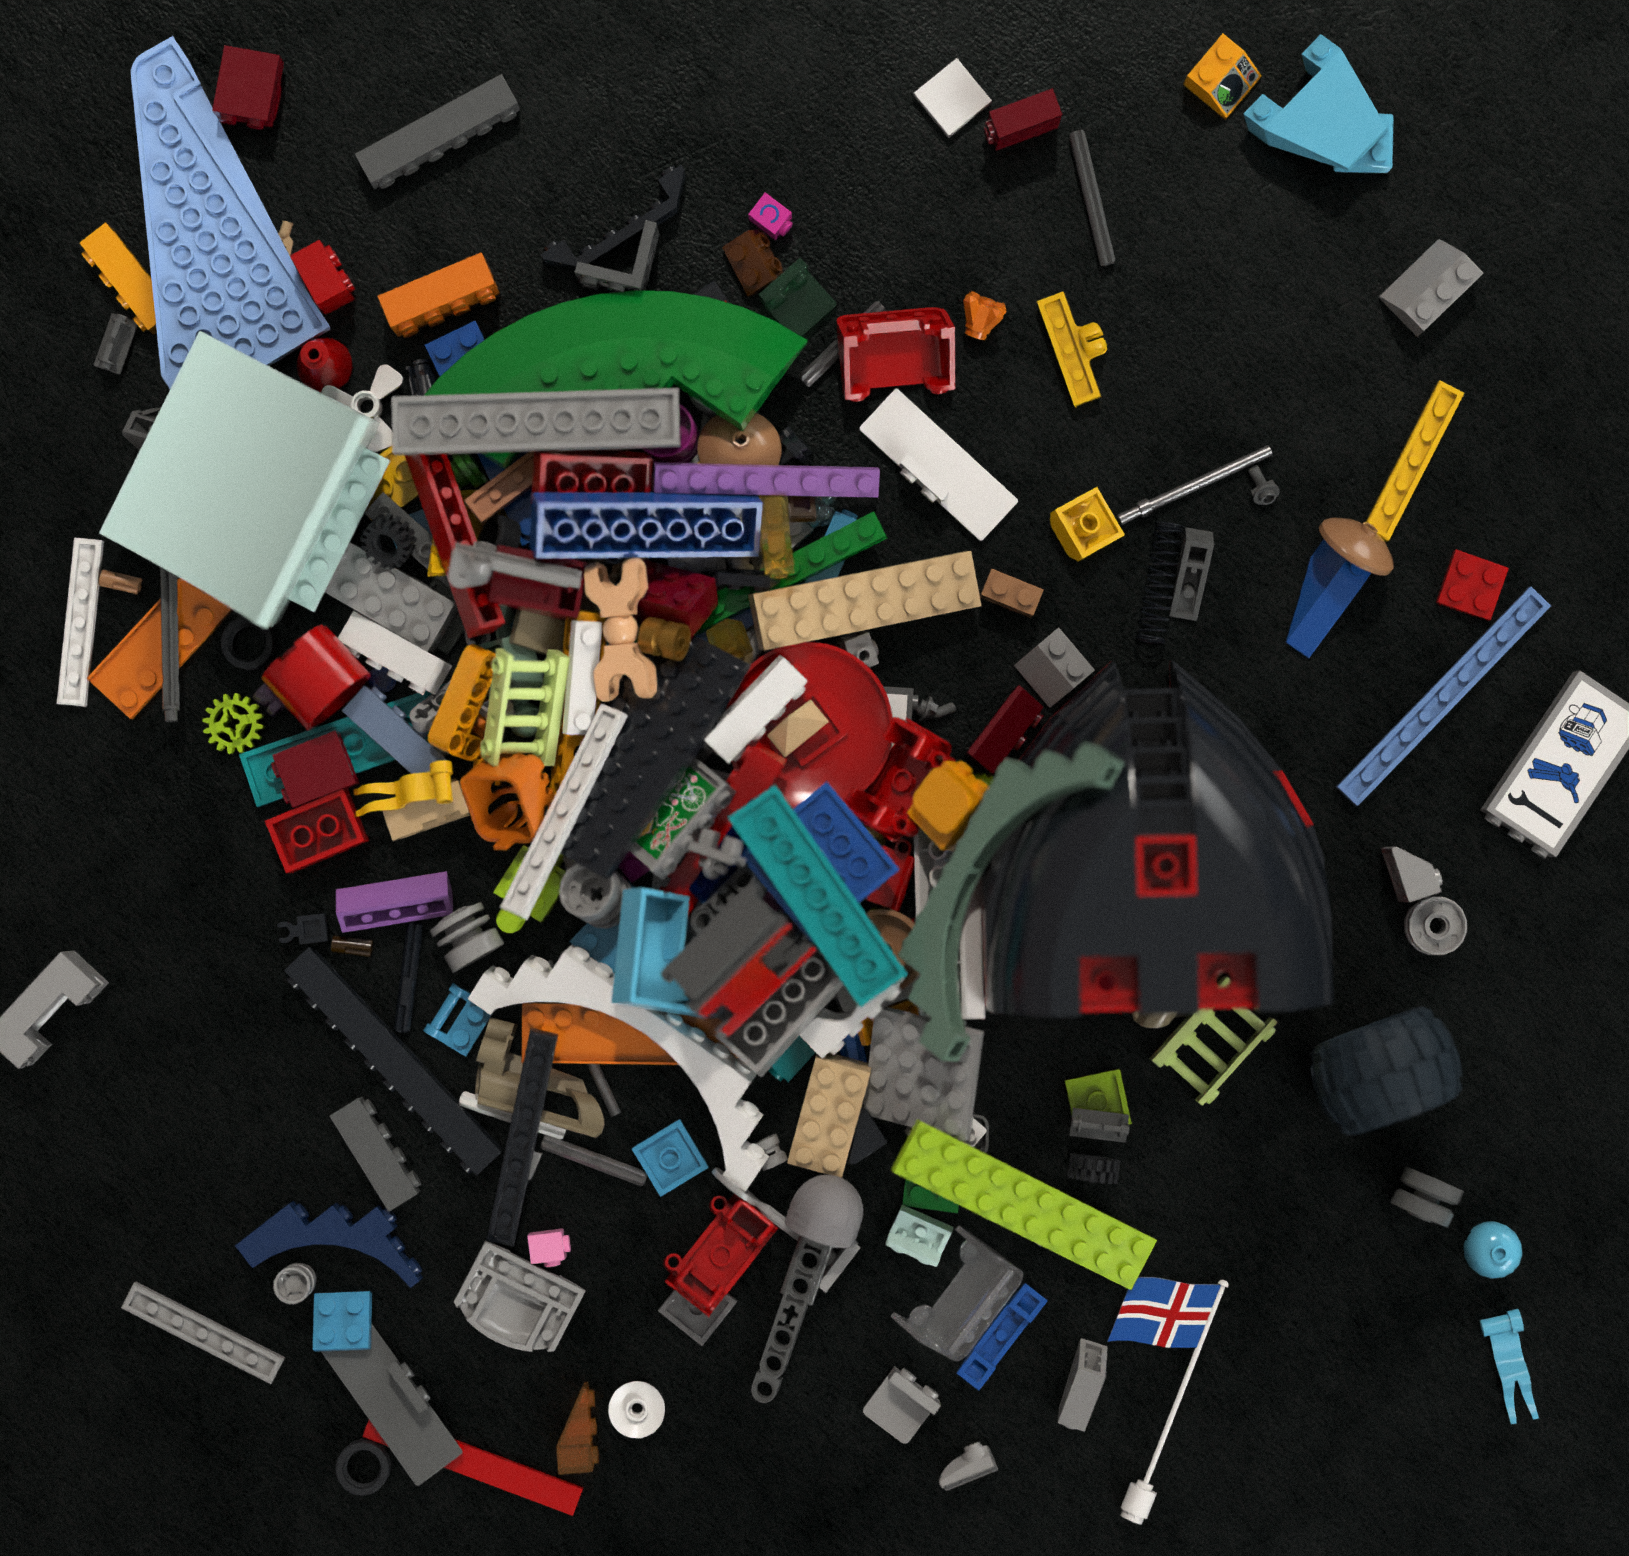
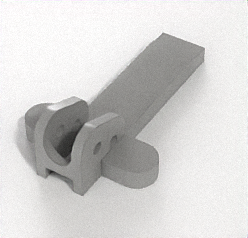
(474, 563)

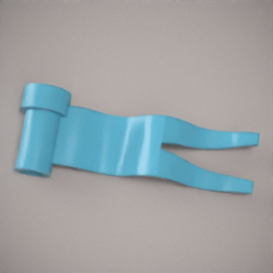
(1509, 1359)

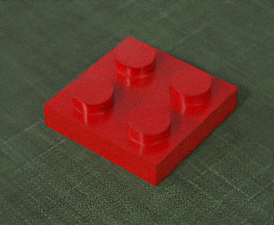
(1472, 585)

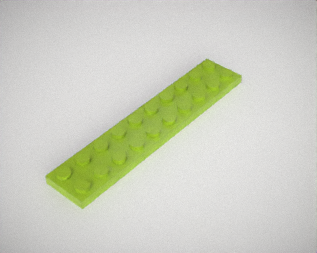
(1023, 1204)

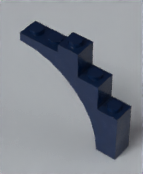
(334, 1227)

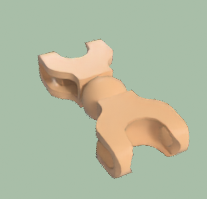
(620, 629)

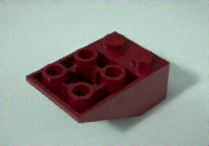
(536, 595)

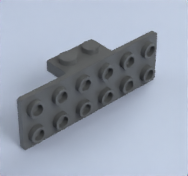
(396, 1407)

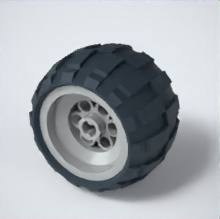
(1386, 1071)

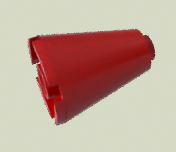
(324, 363)

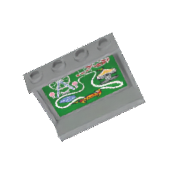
(681, 818)

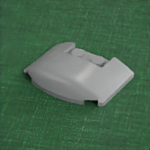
(517, 1300)

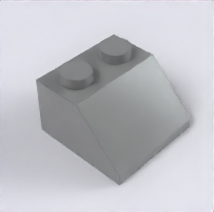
(1054, 667)
(1411, 875)

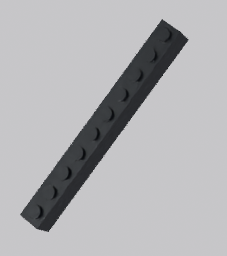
(394, 1060)

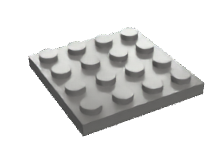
(914, 1083)

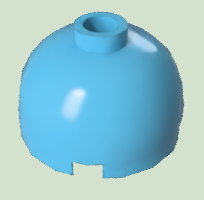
(1493, 1250)

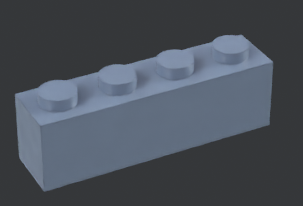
(391, 730)

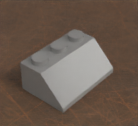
(1430, 286)

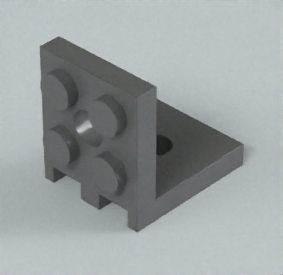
(597, 277)

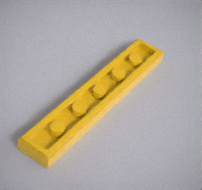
(1414, 459)

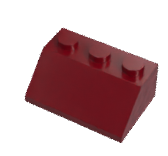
(1005, 730)

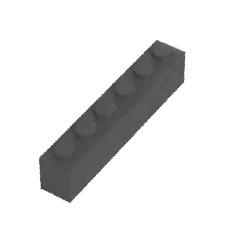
(438, 132)

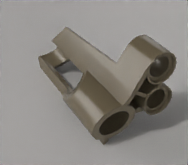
(500, 1075)

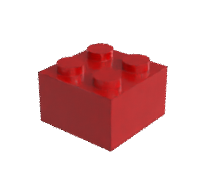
(321, 275)

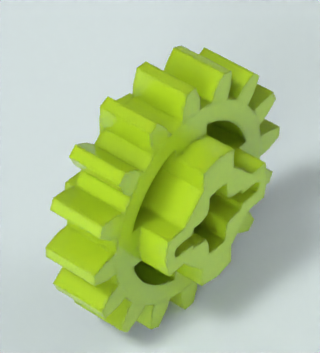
(222, 726)

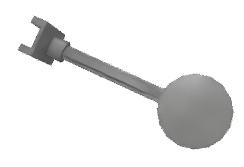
(837, 1260)

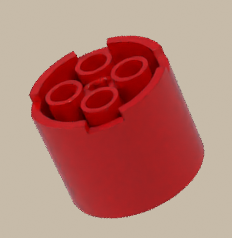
(316, 677)

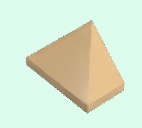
(797, 728)

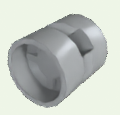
(295, 1283)

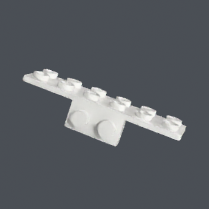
(938, 465)

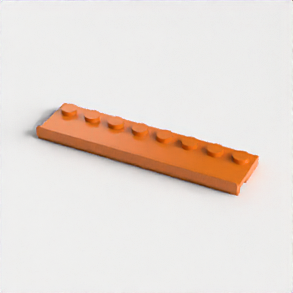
(134, 667)
(598, 1038)

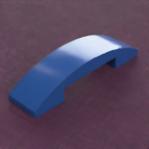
(1001, 1335)

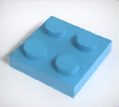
(670, 1157)
(342, 1321)

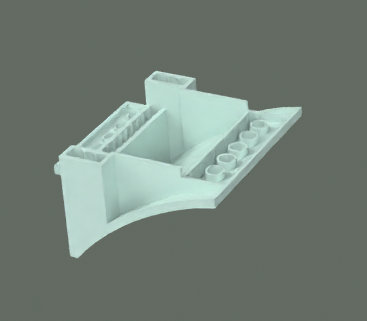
(248, 484)

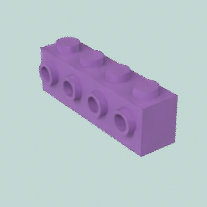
(394, 902)

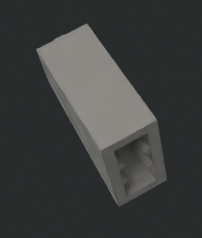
(1083, 1385)

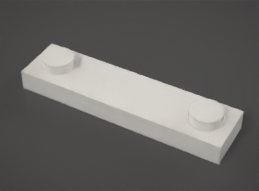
(580, 684)

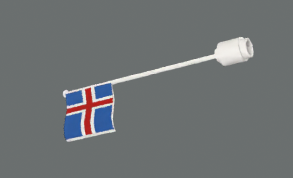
(1169, 1317)

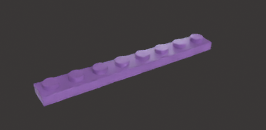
(766, 480)

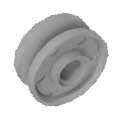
(1452, 925)

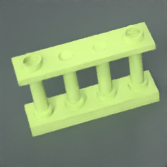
(550, 710)
(1186, 1035)

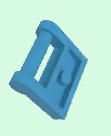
(465, 1028)

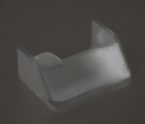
(967, 1303)

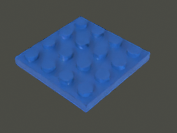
(845, 844)

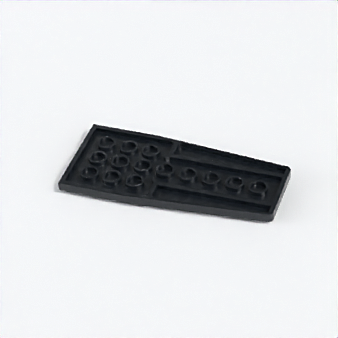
(652, 751)

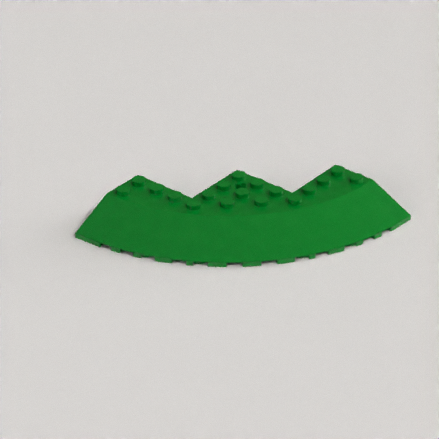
(631, 343)

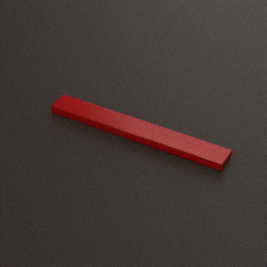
(507, 1475)

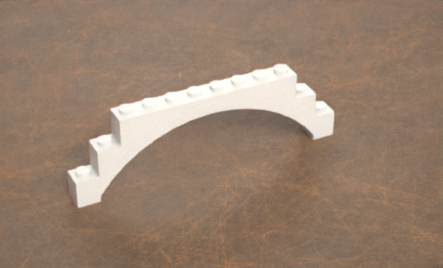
(715, 1071)

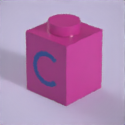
(771, 216)

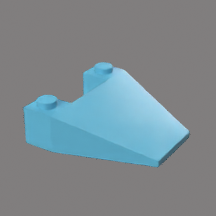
(1327, 119)

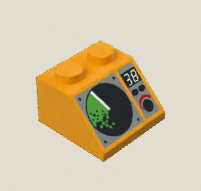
(1223, 76)

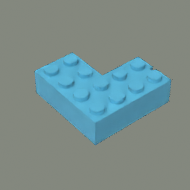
(648, 940)

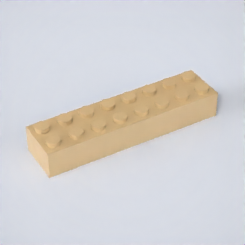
(864, 600)

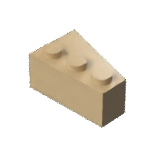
(426, 814)

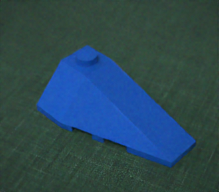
(1324, 596)

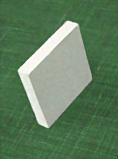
(952, 97)

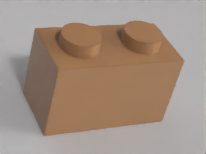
(1011, 593)

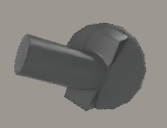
(1265, 492)
(928, 709)

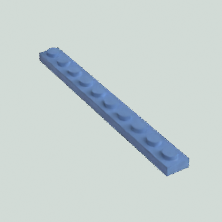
(1443, 696)

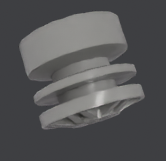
(583, 892)
(466, 936)

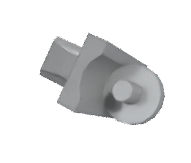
(728, 853)

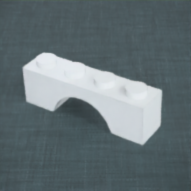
(830, 1027)

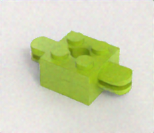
(545, 902)

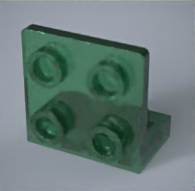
(797, 299)

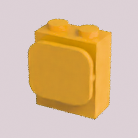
(947, 803)

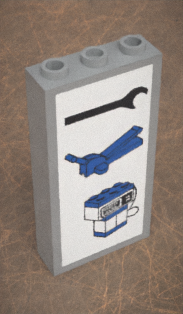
(1561, 766)

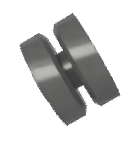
(1426, 1197)

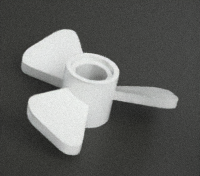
(384, 383)

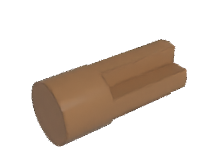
(120, 582)

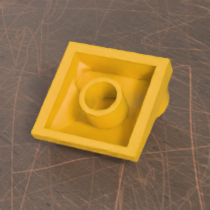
(1085, 525)

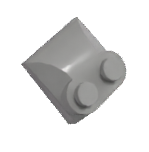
(971, 1465)

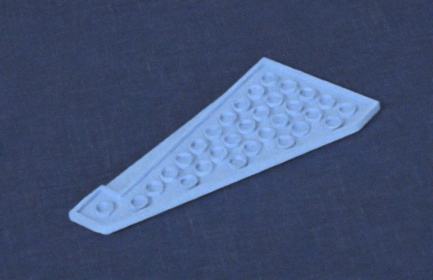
(208, 234)

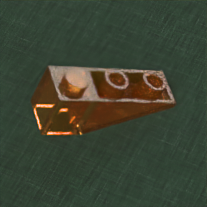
(575, 1445)

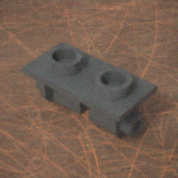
(116, 343)
(1099, 1125)

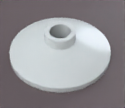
(632, 1423)

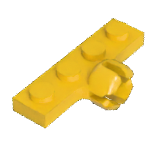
(1073, 347)

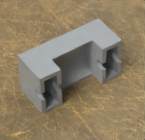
(62, 979)

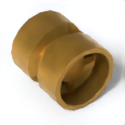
(664, 638)

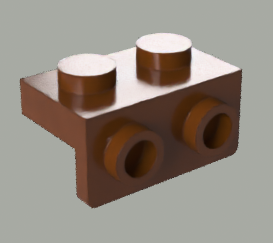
(753, 261)

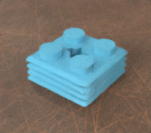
(1379, 156)

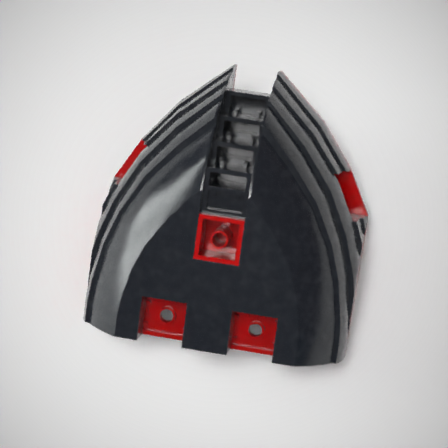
(1164, 876)

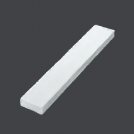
(80, 622)

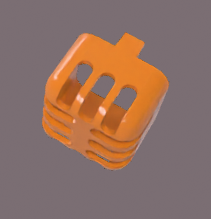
(527, 782)

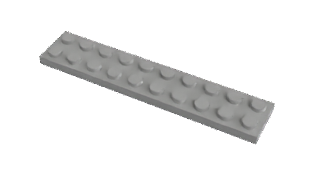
(535, 421)

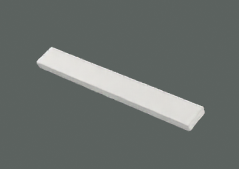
(563, 811)

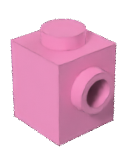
(548, 1247)

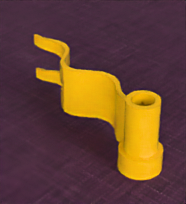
(411, 788)

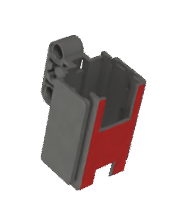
(738, 955)

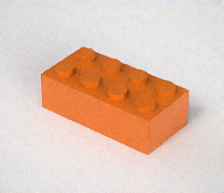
(439, 295)

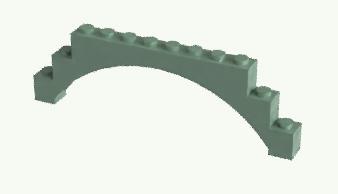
(935, 938)

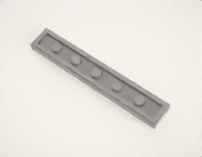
(203, 1332)

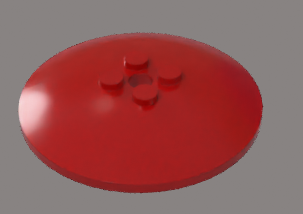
(847, 748)

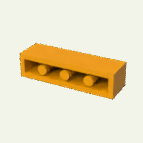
(123, 272)

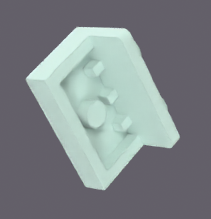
(918, 1236)

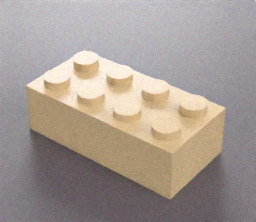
(829, 1114)

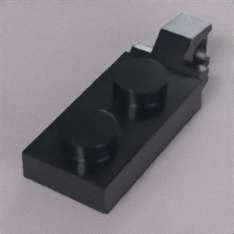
(738, 578)

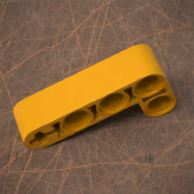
(462, 704)

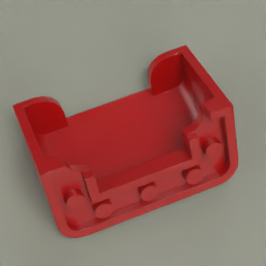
(896, 351)

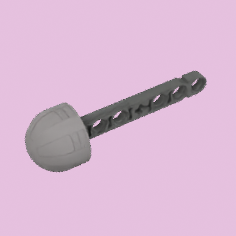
(826, 1216)

